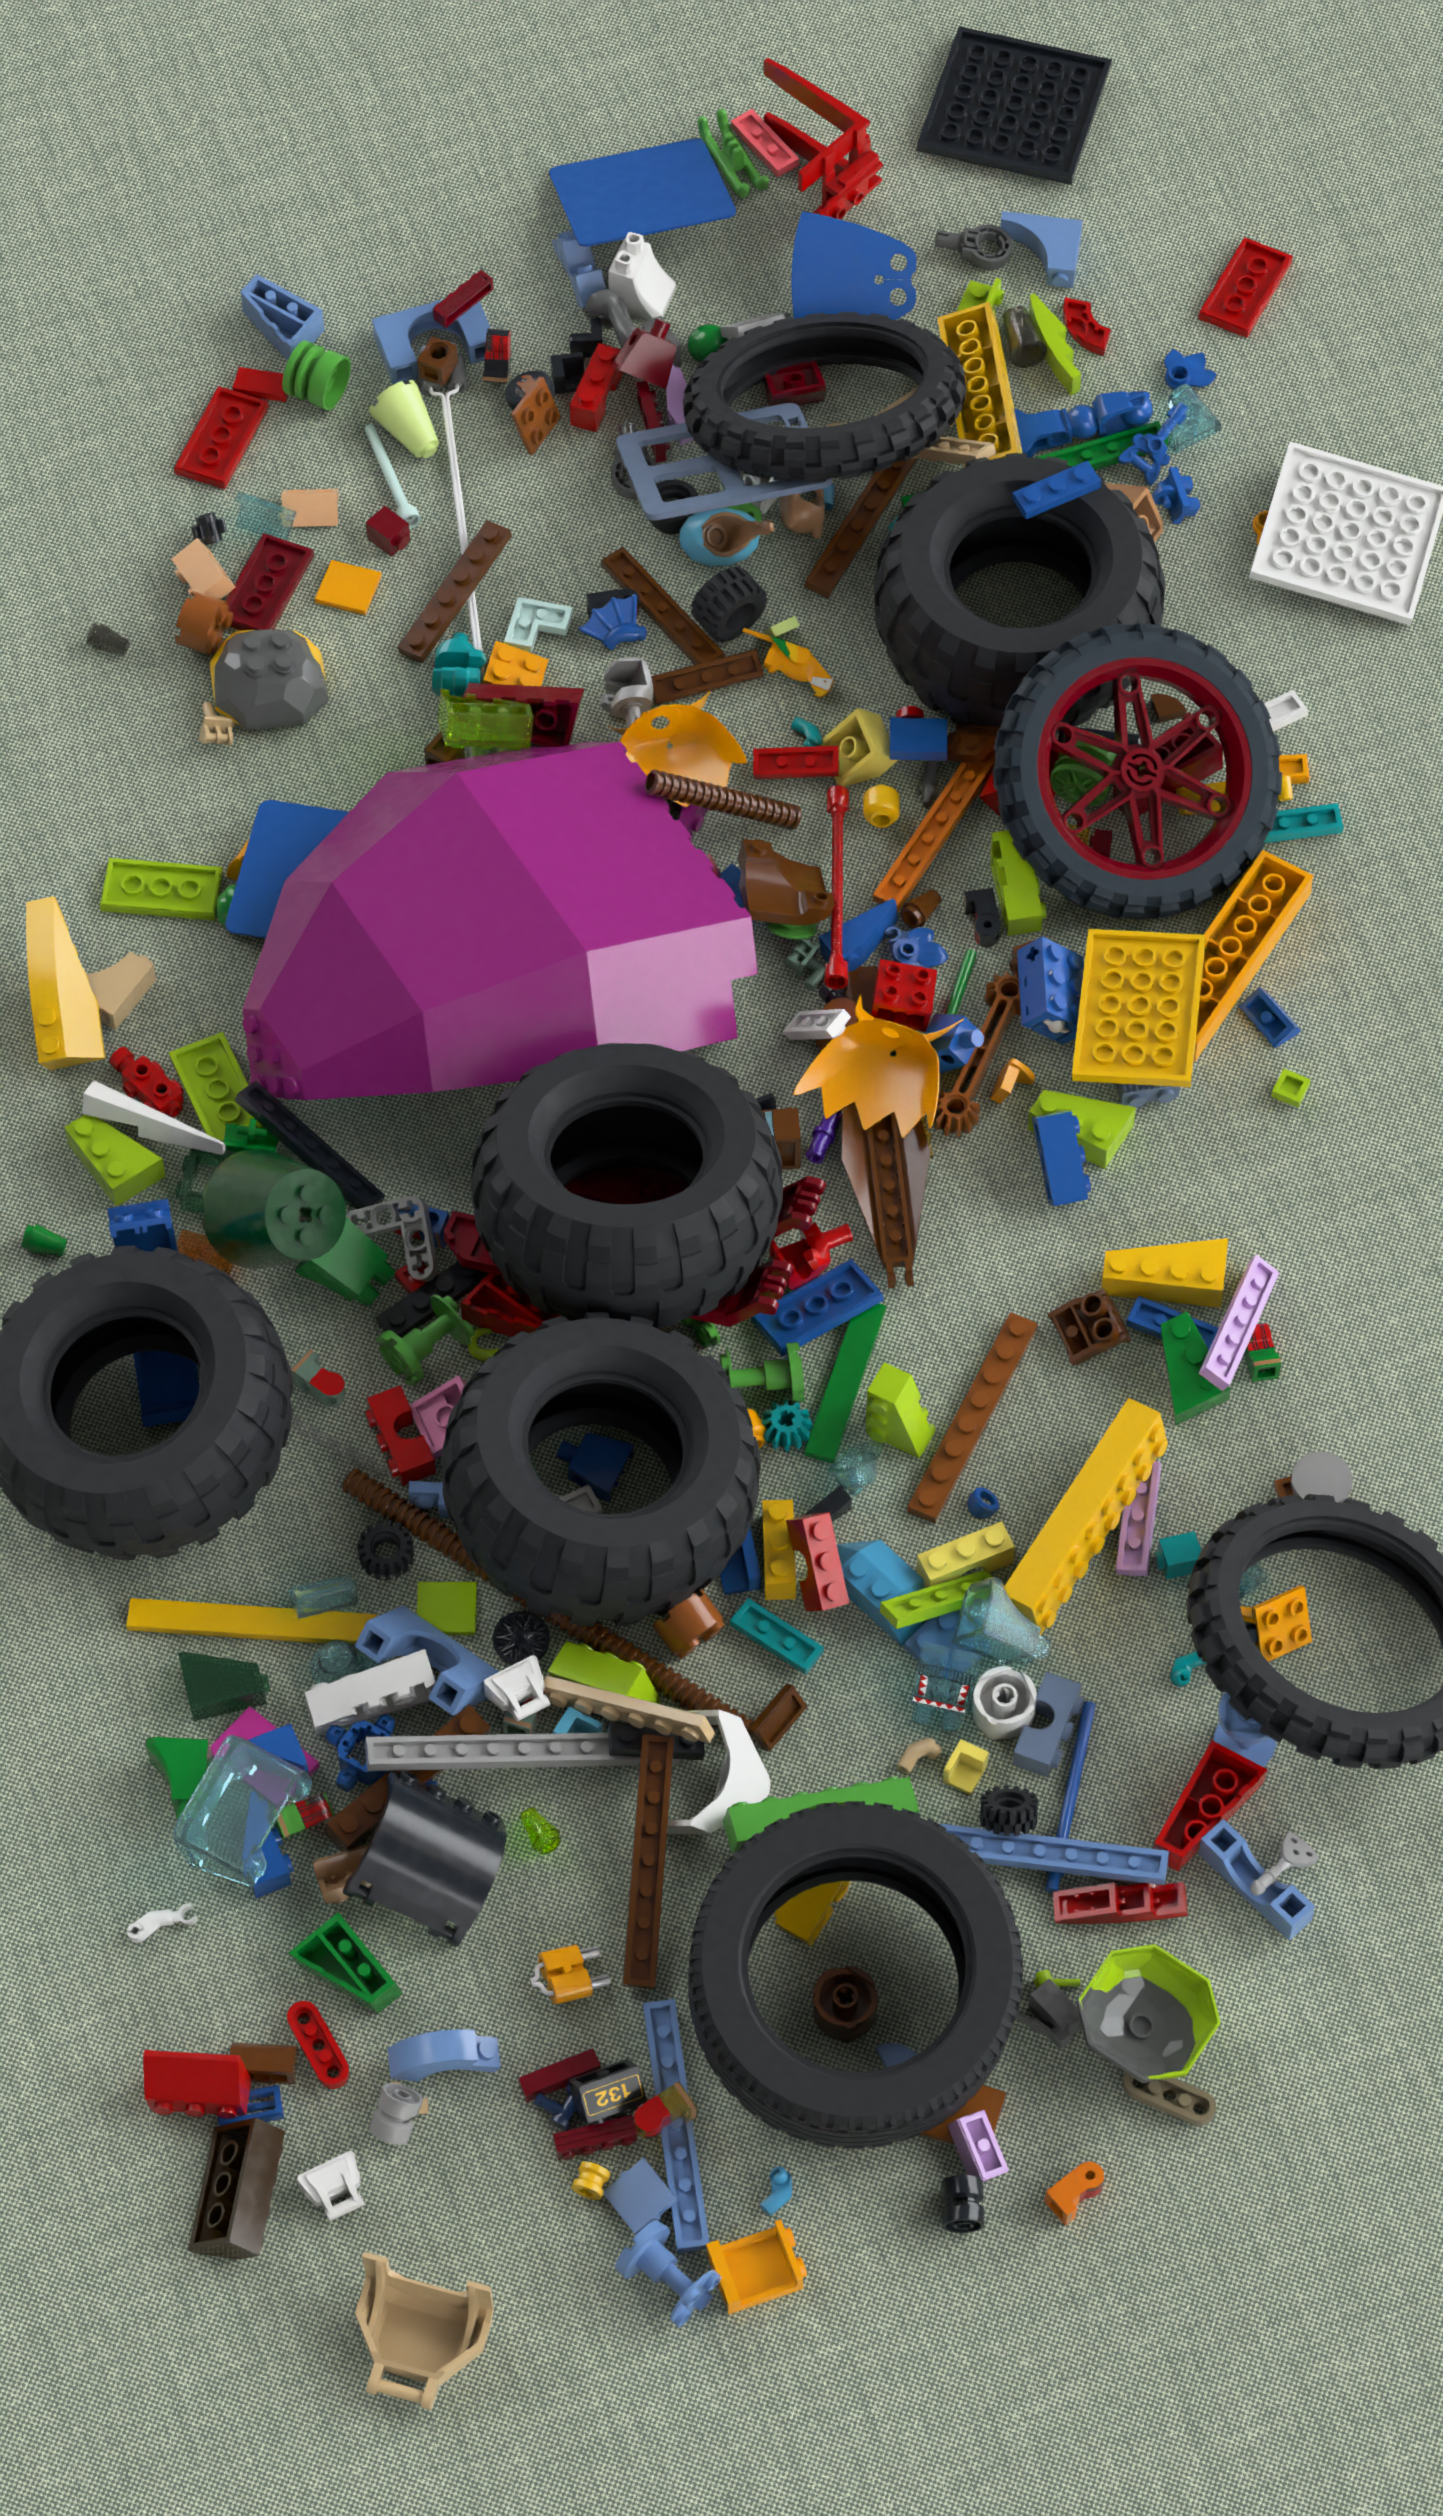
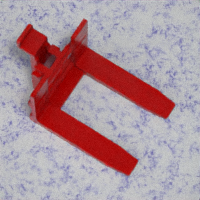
(843, 180)

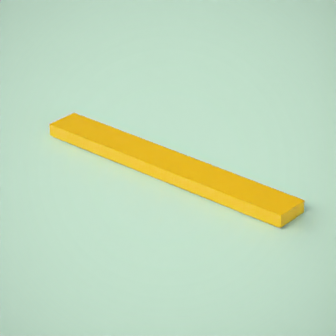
(243, 1621)

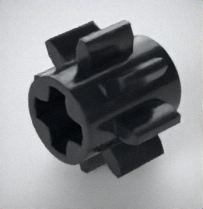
(209, 528)

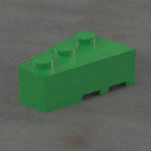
(1184, 1357)
(347, 1964)

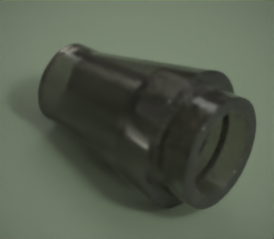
(106, 639)

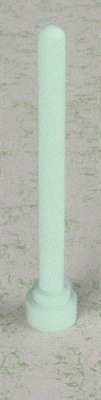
(405, 510)

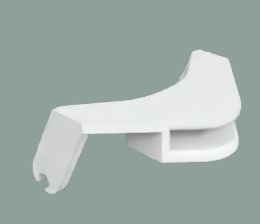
(740, 1779)

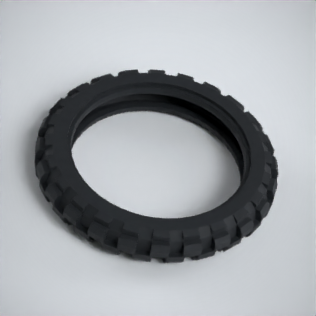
(829, 450)
(1250, 1680)

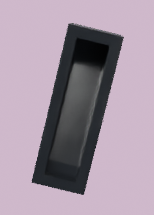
(836, 1503)

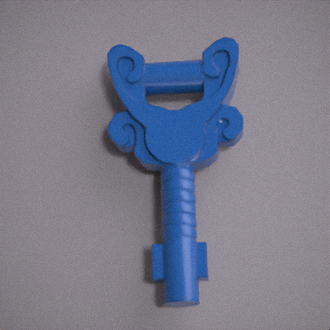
(1153, 446)

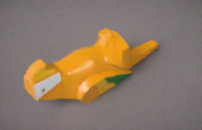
(795, 663)

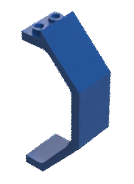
(165, 1380)

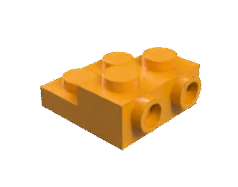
(514, 667)

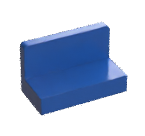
(742, 1569)

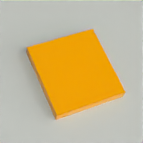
(348, 587)

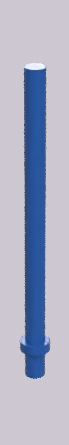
(1072, 1785)

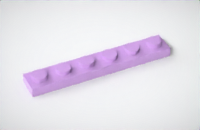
(1239, 1323)

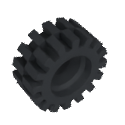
(380, 1534)
(1009, 1810)

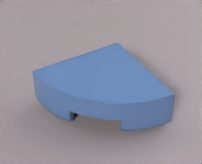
(894, 2054)

